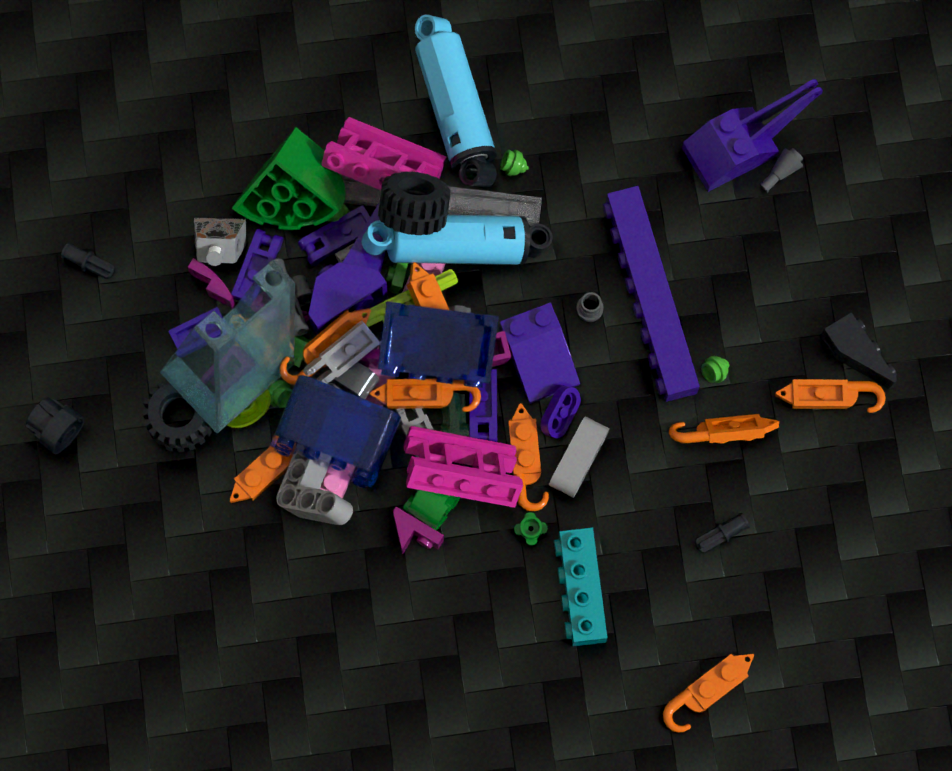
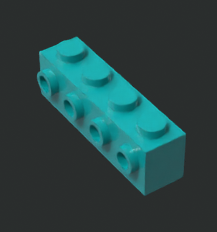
(582, 587)

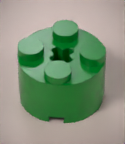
(430, 507)

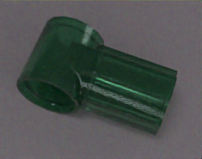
(454, 418)

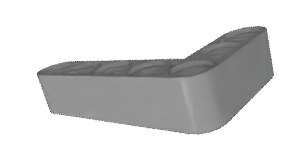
(302, 493)

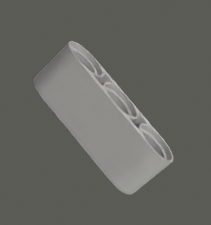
(579, 456)

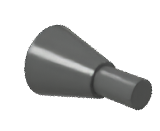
(787, 163)

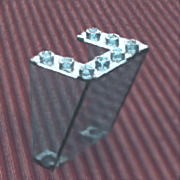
(233, 370)

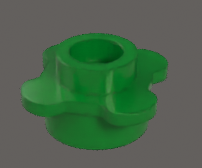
(538, 528)

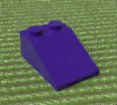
(539, 352)

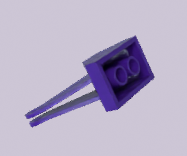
(740, 141)
(348, 284)

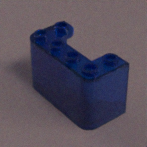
(437, 344)
(336, 429)

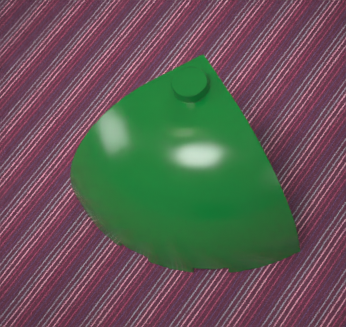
(293, 187)

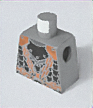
(219, 239)

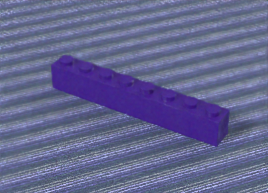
(651, 293)

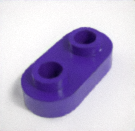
(560, 411)

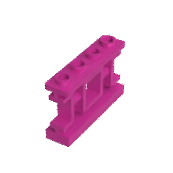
(374, 154)
(482, 482)

